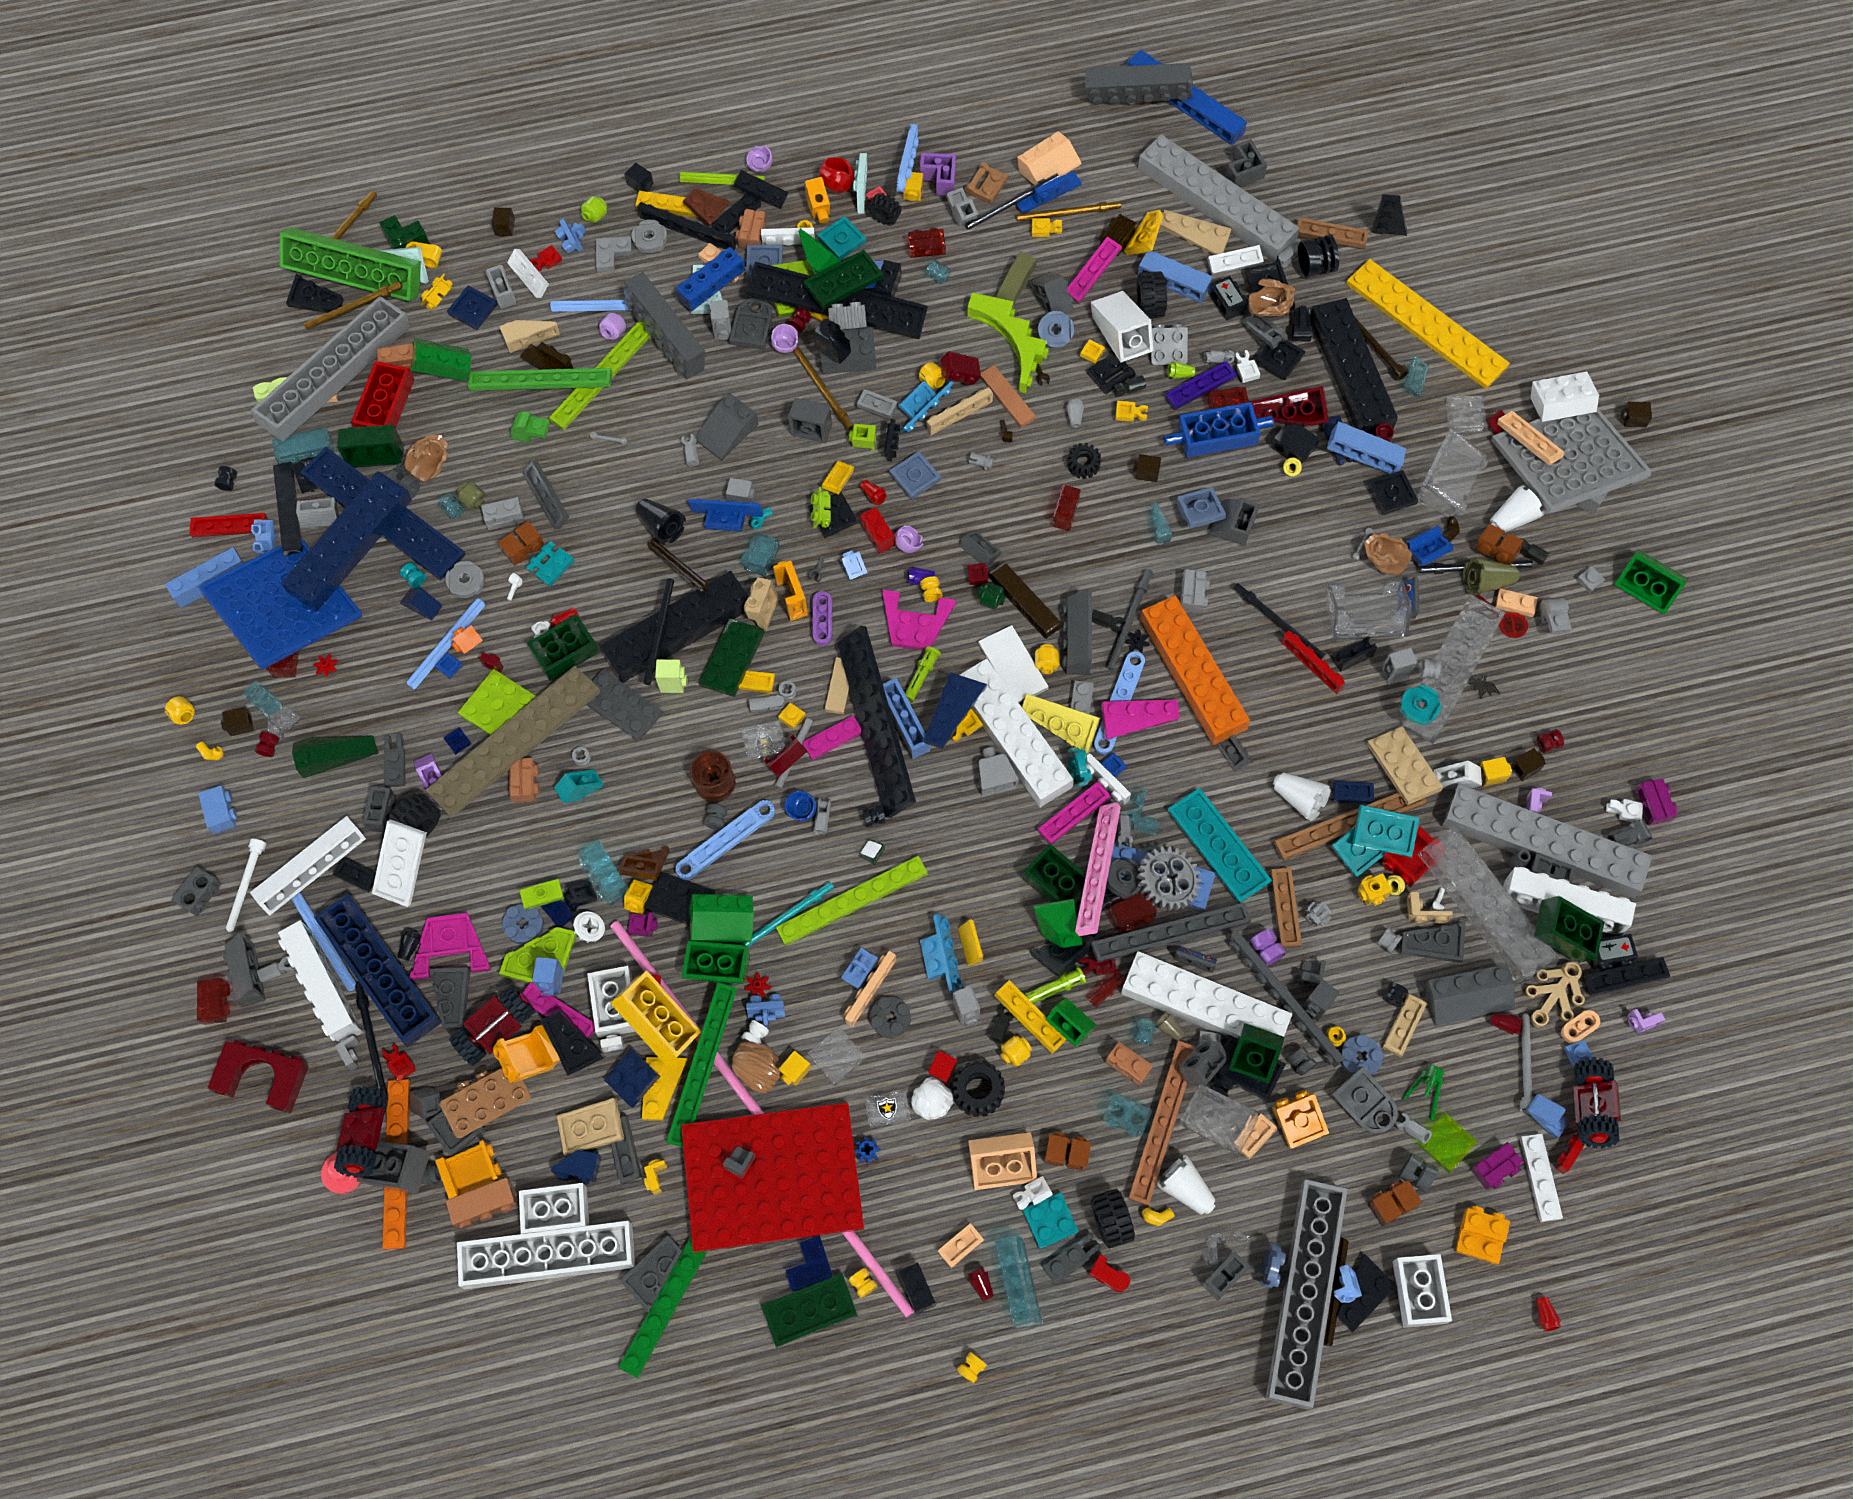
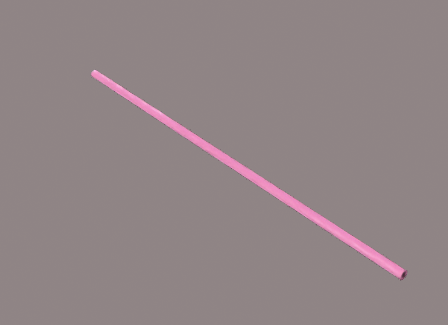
(754, 1108)

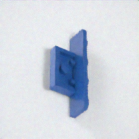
(1050, 191)
(725, 514)

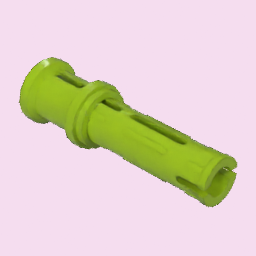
(924, 667)
(1064, 982)

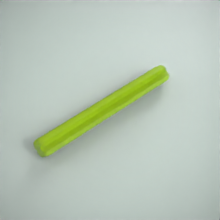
(710, 178)

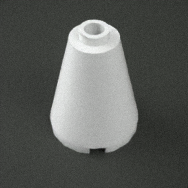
(1518, 510)
(1302, 794)
(1187, 1186)

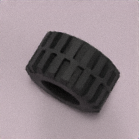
(1152, 293)
(417, 812)
(984, 1072)
(1112, 1218)

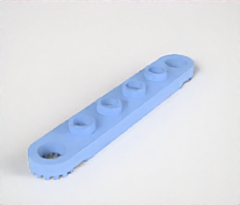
(908, 158)
(1122, 692)
(725, 840)

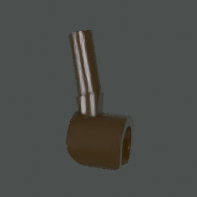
(1042, 375)
(1007, 435)

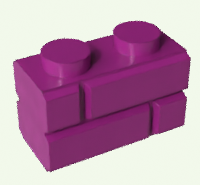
(1657, 801)
(1497, 1165)

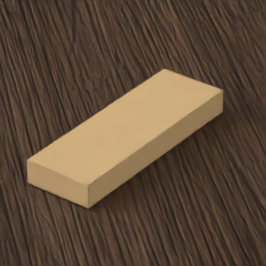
(838, 690)
(1404, 1025)

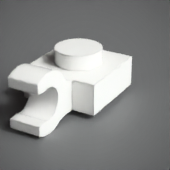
(1628, 810)

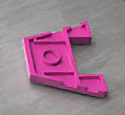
(914, 629)
(448, 937)

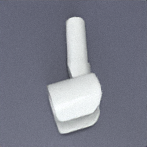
(516, 581)
(1436, 906)

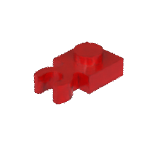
(547, 258)
(398, 1065)

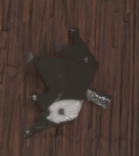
(1484, 686)

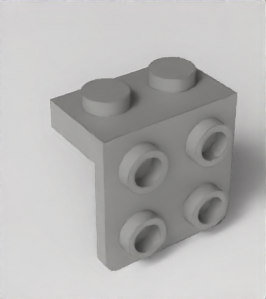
(1169, 344)

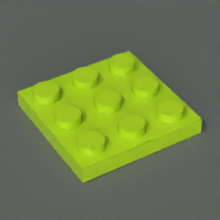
(495, 702)

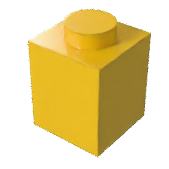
(914, 187)
(1495, 771)
(794, 1069)

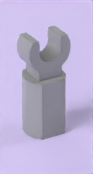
(690, 451)
(1124, 831)
(274, 970)
(1414, 1129)

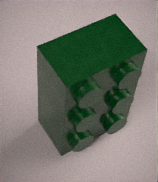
(370, 446)
(563, 647)
(1055, 876)
(1569, 929)

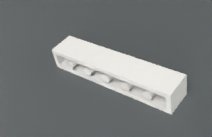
(307, 866)

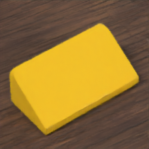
(970, 943)

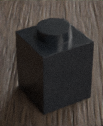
(639, 178)

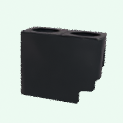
(837, 345)
(1295, 442)

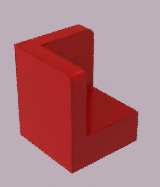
(943, 1067)

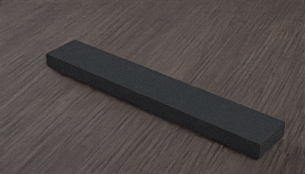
(286, 505)

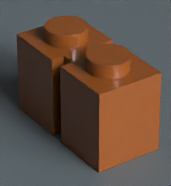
(513, 548)
(1504, 551)
(1078, 1152)
(1395, 1202)

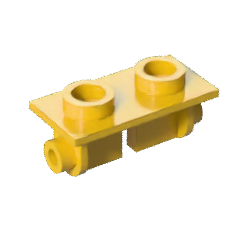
(431, 296)

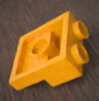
(1300, 1118)
(1482, 1235)

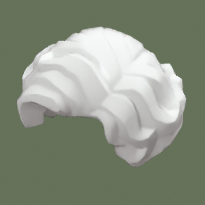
(932, 1099)

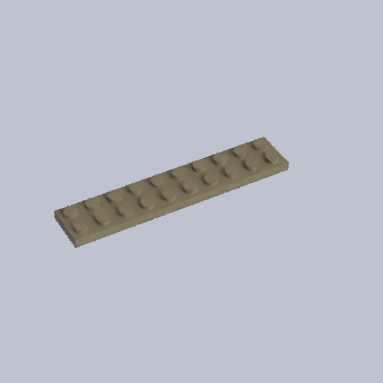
(512, 741)

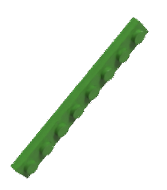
(540, 379)

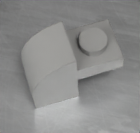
(962, 208)
(1555, 614)

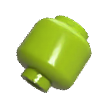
(594, 209)

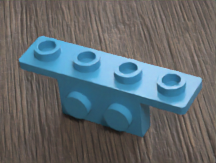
(919, 401)
(940, 956)

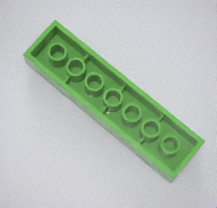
(348, 263)

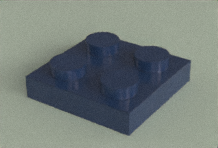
(472, 307)
(632, 1078)

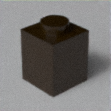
(503, 221)
(1636, 414)
(1147, 468)
(237, 721)
(1528, 764)

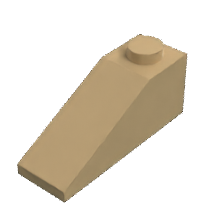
(523, 333)

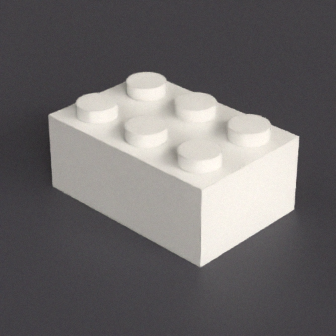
(1564, 396)
(604, 988)
(553, 1208)
(1422, 1290)

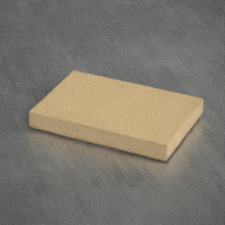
(590, 1127)

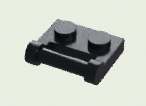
(1107, 369)

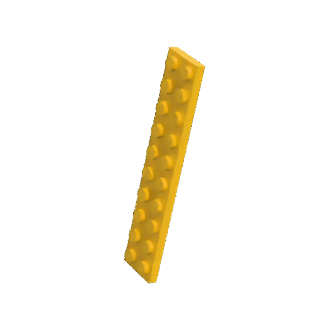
(1428, 324)

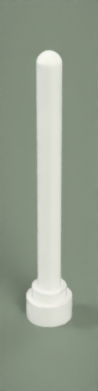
(256, 848)

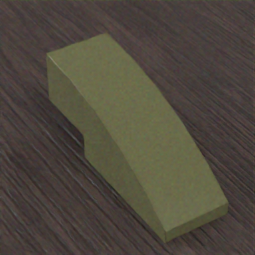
(1017, 277)

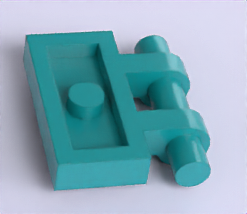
(554, 566)

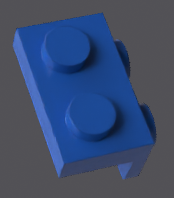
(1429, 546)

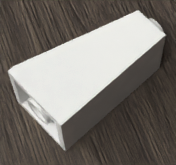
(1123, 325)

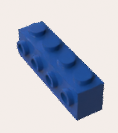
(710, 278)

